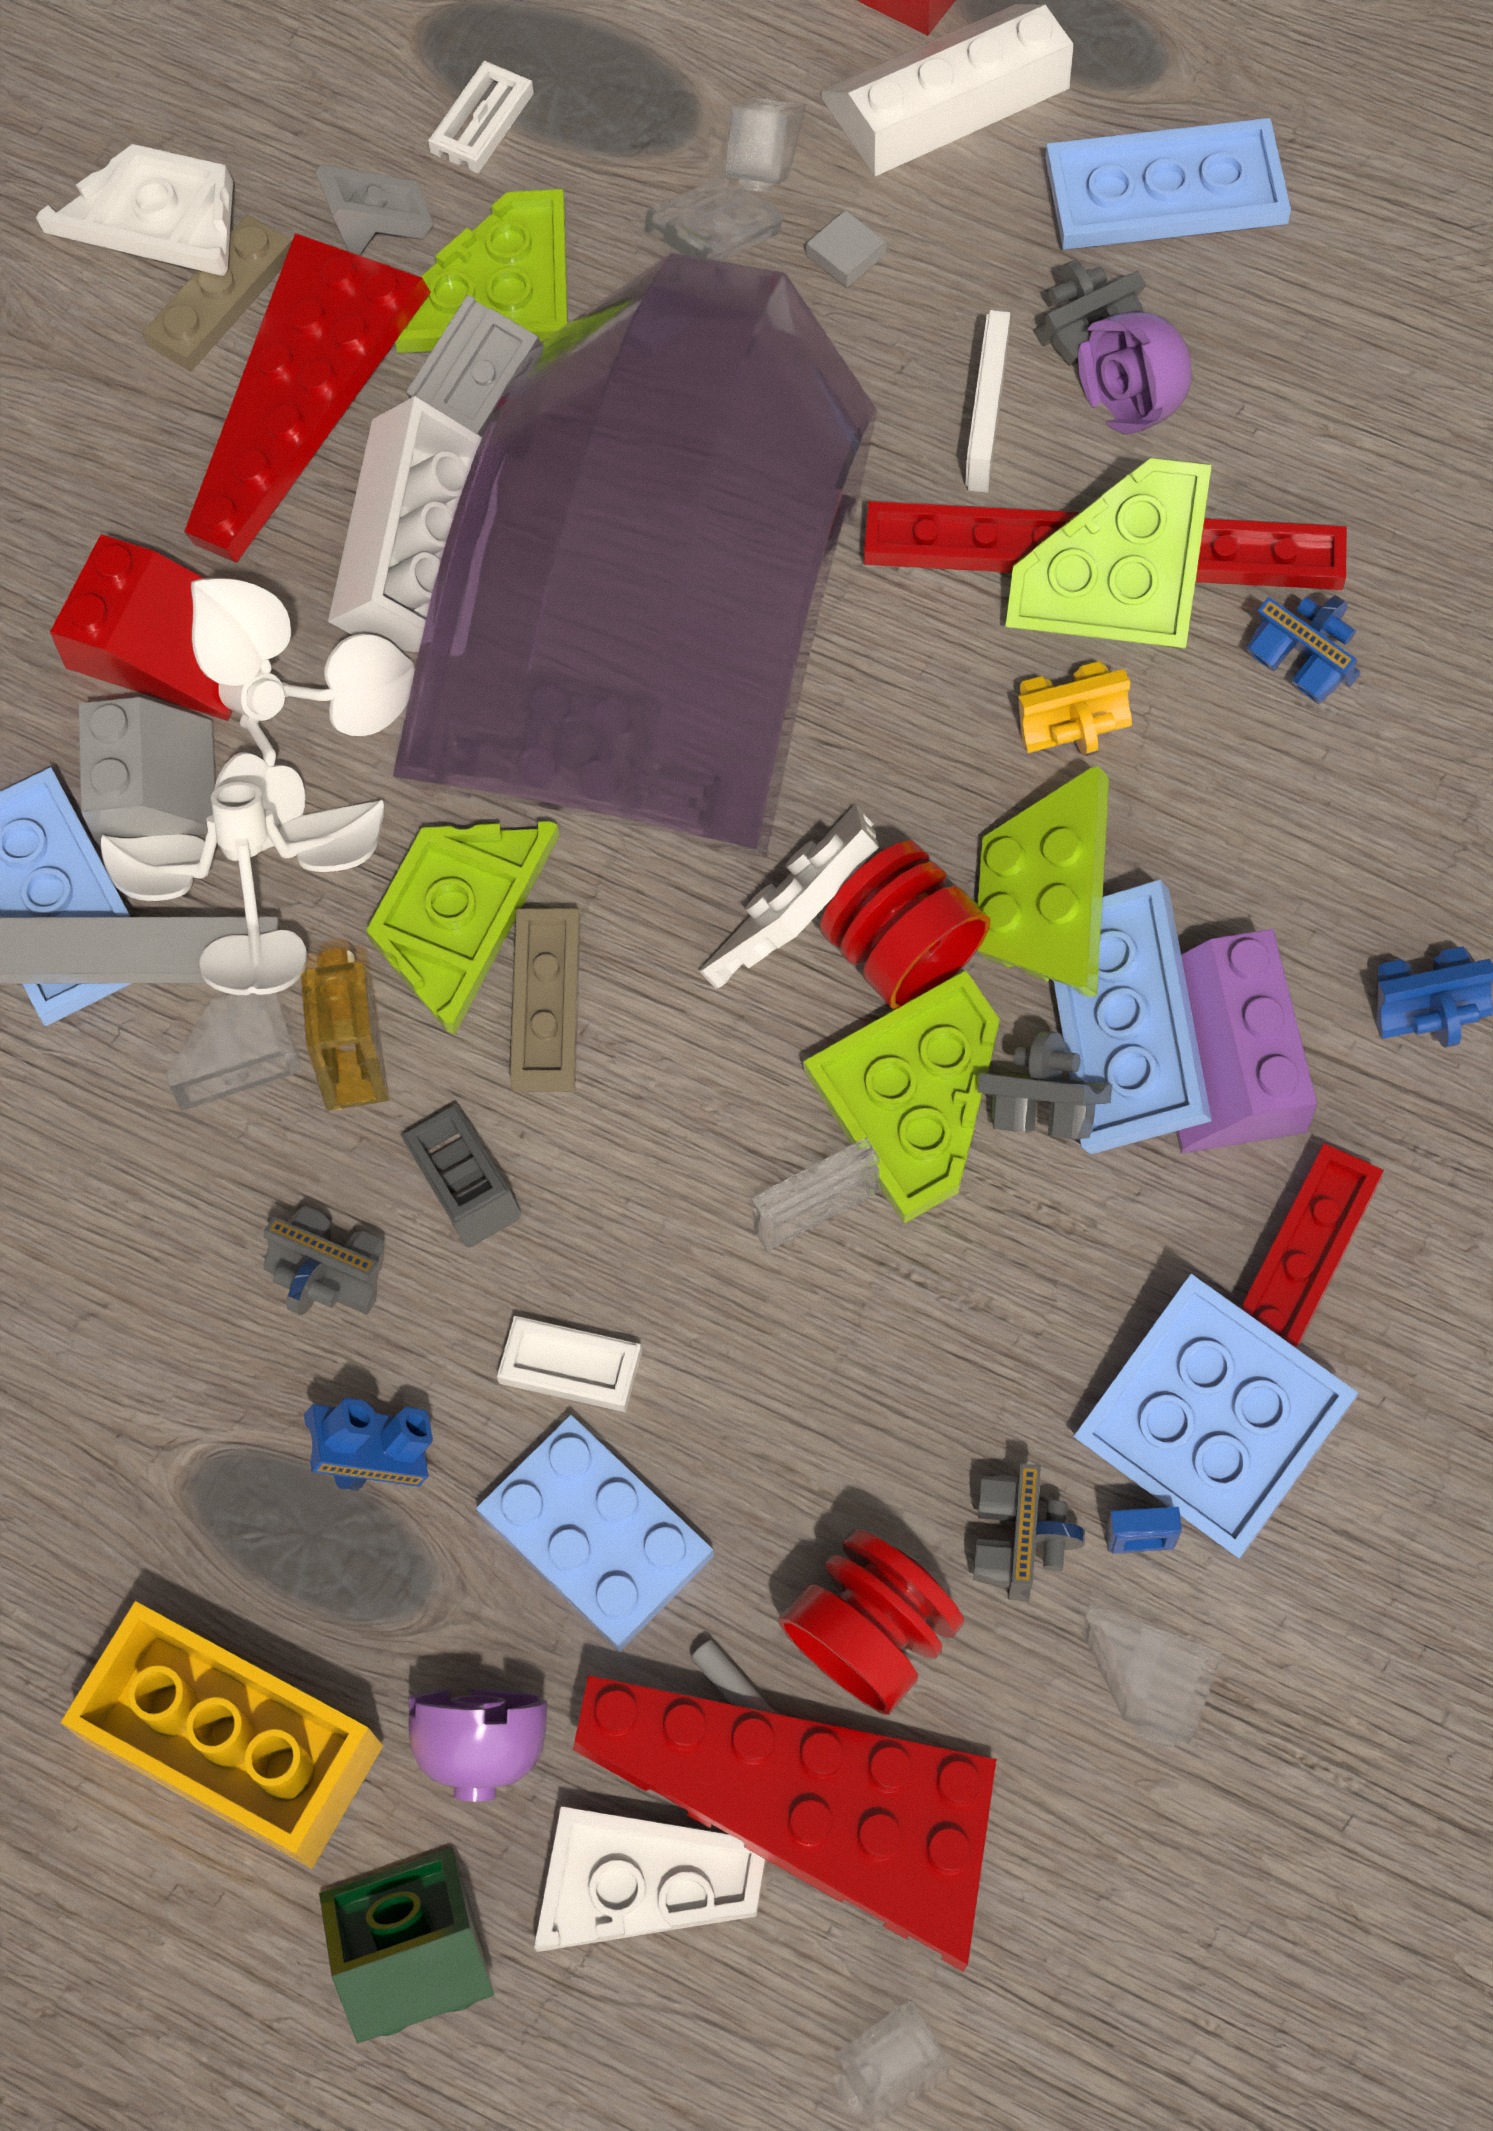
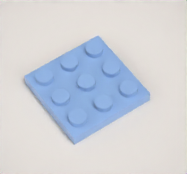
(1216, 1415)

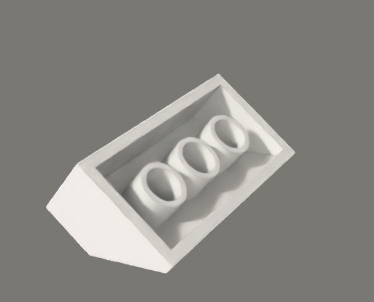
(953, 86)
(401, 522)

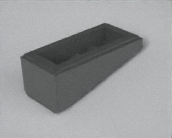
(481, 1208)

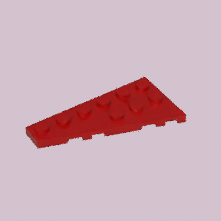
(833, 1805)

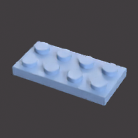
(1167, 183)
(52, 872)
(1138, 1025)

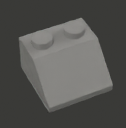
(144, 769)

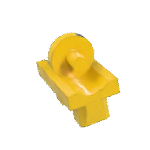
(1075, 710)

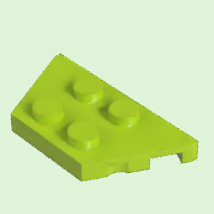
(1047, 885)
(456, 908)

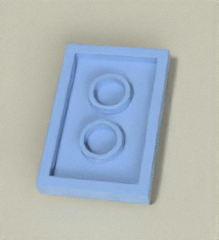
(595, 1533)

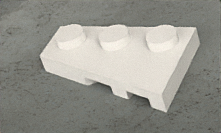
(641, 1878)

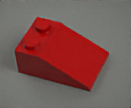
(134, 626)

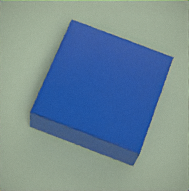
(1143, 1530)

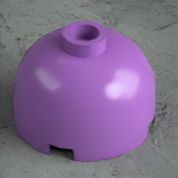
(1135, 369)
(476, 1738)

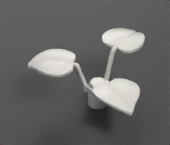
(233, 638)
(166, 864)

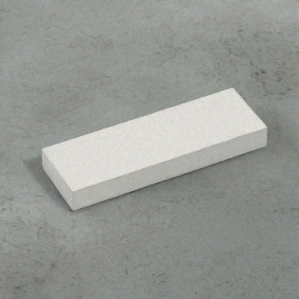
(987, 401)

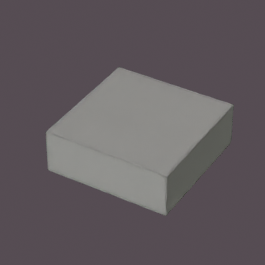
(846, 248)

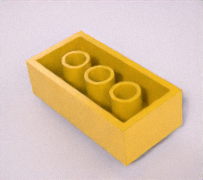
(223, 1734)

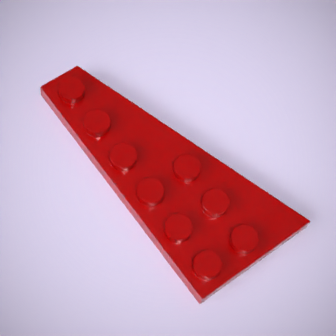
(311, 358)

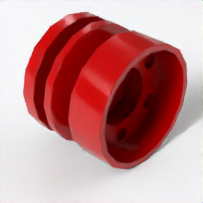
(904, 923)
(881, 1609)

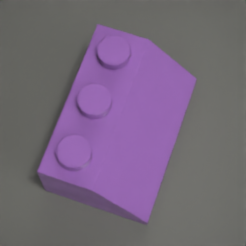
(1246, 1043)

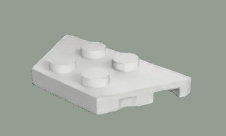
(152, 208)
(784, 911)

